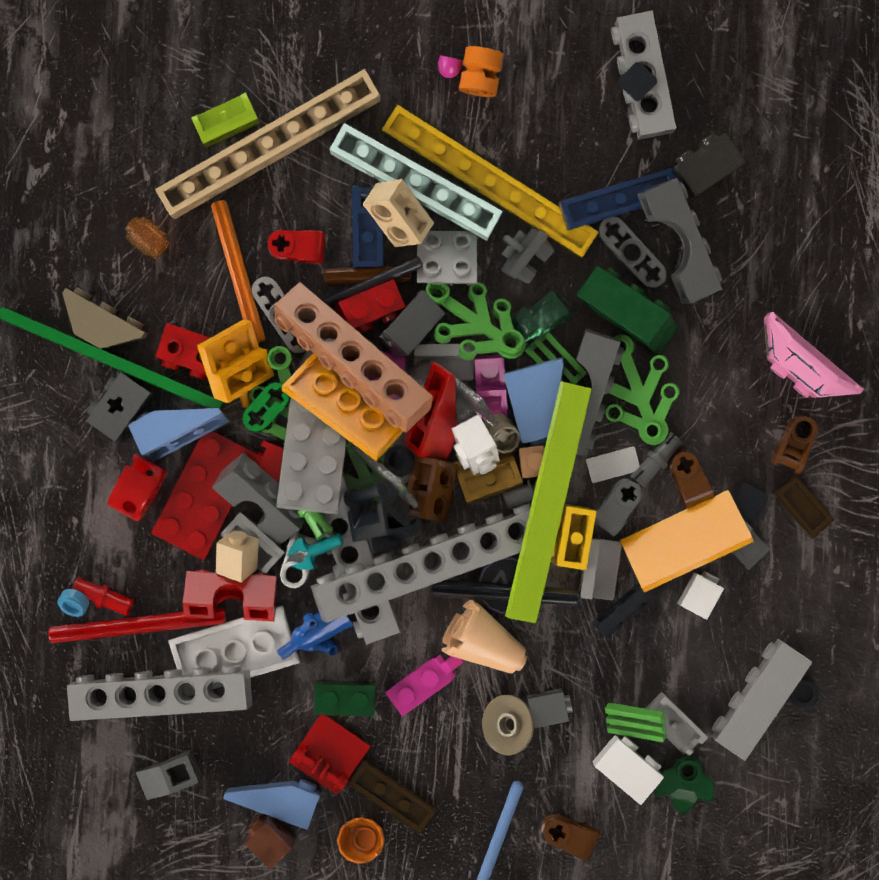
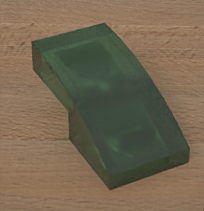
(541, 318)

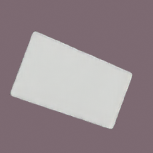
(613, 464)

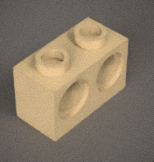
(398, 213)

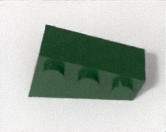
(628, 309)

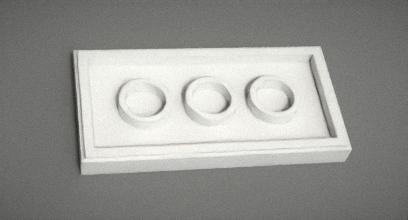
(234, 643)

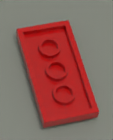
(194, 508)

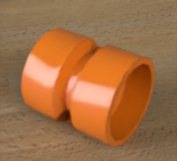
(481, 70)

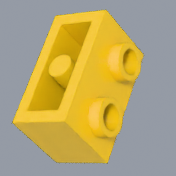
(574, 537)

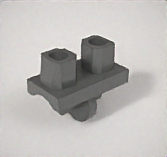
(521, 250)

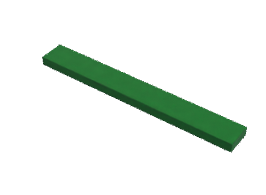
(110, 359)

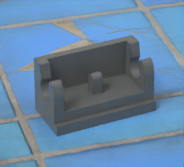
(411, 325)

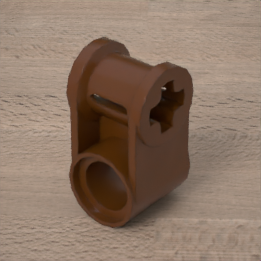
(795, 446)
(691, 484)
(574, 838)

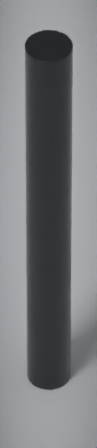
(386, 276)

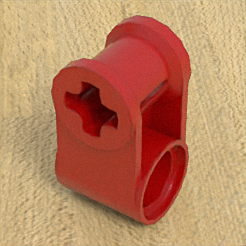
(304, 247)

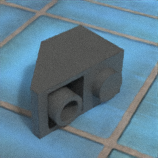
(170, 775)

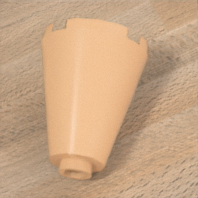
(483, 640)

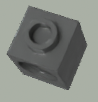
(549, 707)

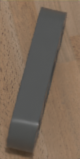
(644, 251)

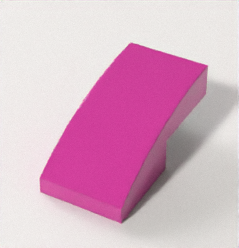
(491, 382)

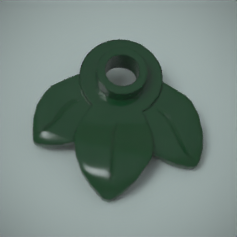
(685, 788)

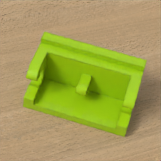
(225, 120)

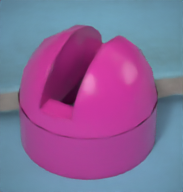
(449, 66)

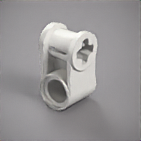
(296, 558)

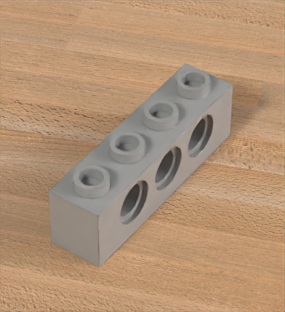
(643, 29)

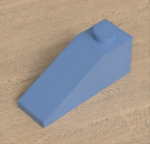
(168, 430)
(285, 801)

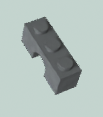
(247, 481)

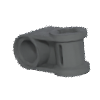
(613, 511)

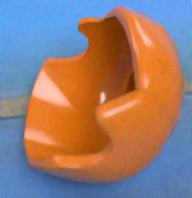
(360, 840)

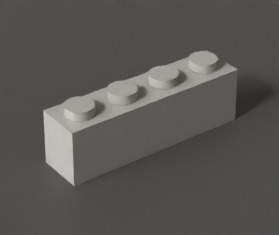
(761, 699)

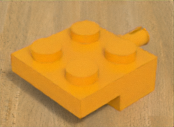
(235, 363)

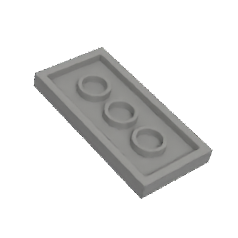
(310, 463)

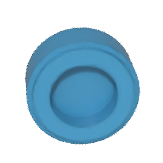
(73, 602)

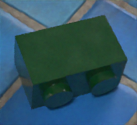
(344, 698)

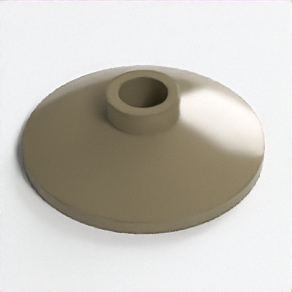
(498, 726)

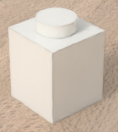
(701, 594)

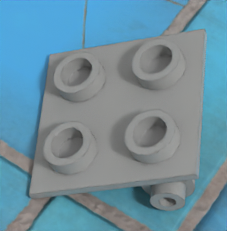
(448, 258)

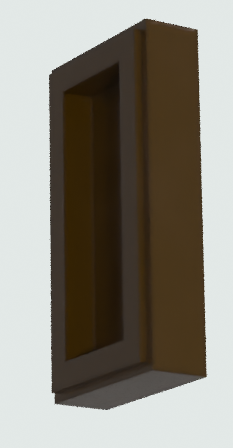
(803, 506)

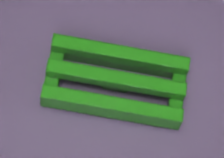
(538, 343)
(636, 726)

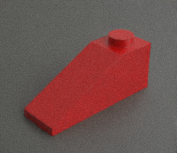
(433, 432)

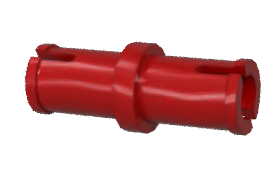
(104, 597)

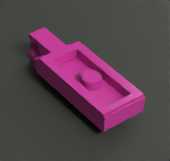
(422, 683)

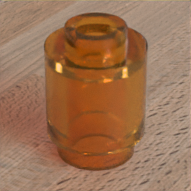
(147, 237)

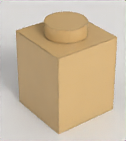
(237, 556)

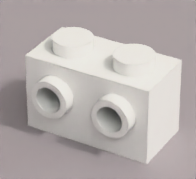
(475, 446)
(629, 769)

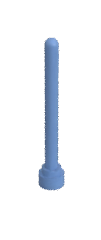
(500, 831)

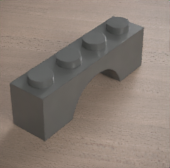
(696, 274)
(597, 355)

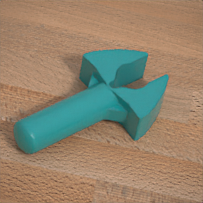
(314, 550)

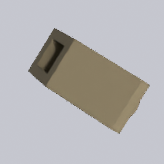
(99, 323)

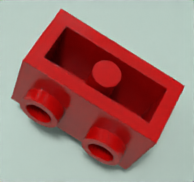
(371, 306)
(180, 348)

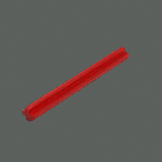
(131, 626)

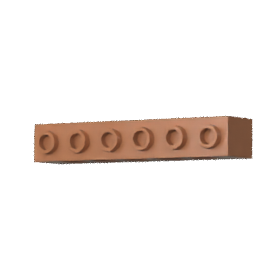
(303, 304)

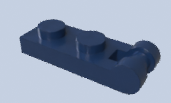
(366, 232)

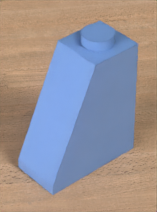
(533, 398)

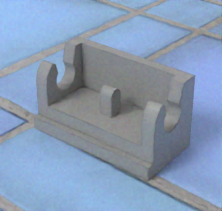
(268, 550)
(679, 727)

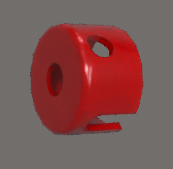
(135, 489)

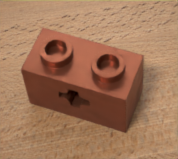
(269, 839)

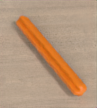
(237, 267)

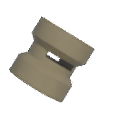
(504, 433)

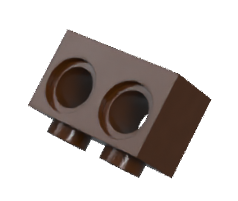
(432, 487)

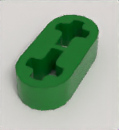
(260, 403)

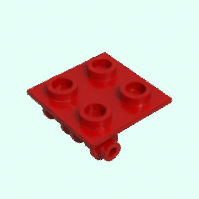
(329, 753)

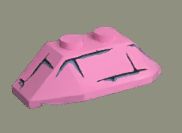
(803, 363)

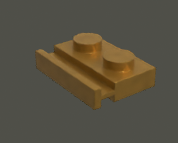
(499, 480)

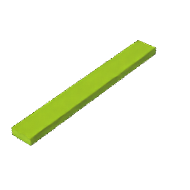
(548, 502)

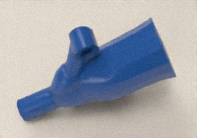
(313, 633)

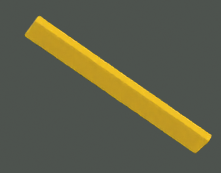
(486, 179)

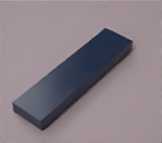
(609, 200)

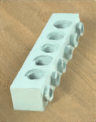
(426, 186)

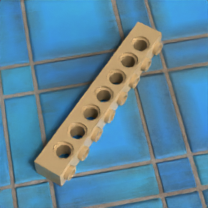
(268, 144)

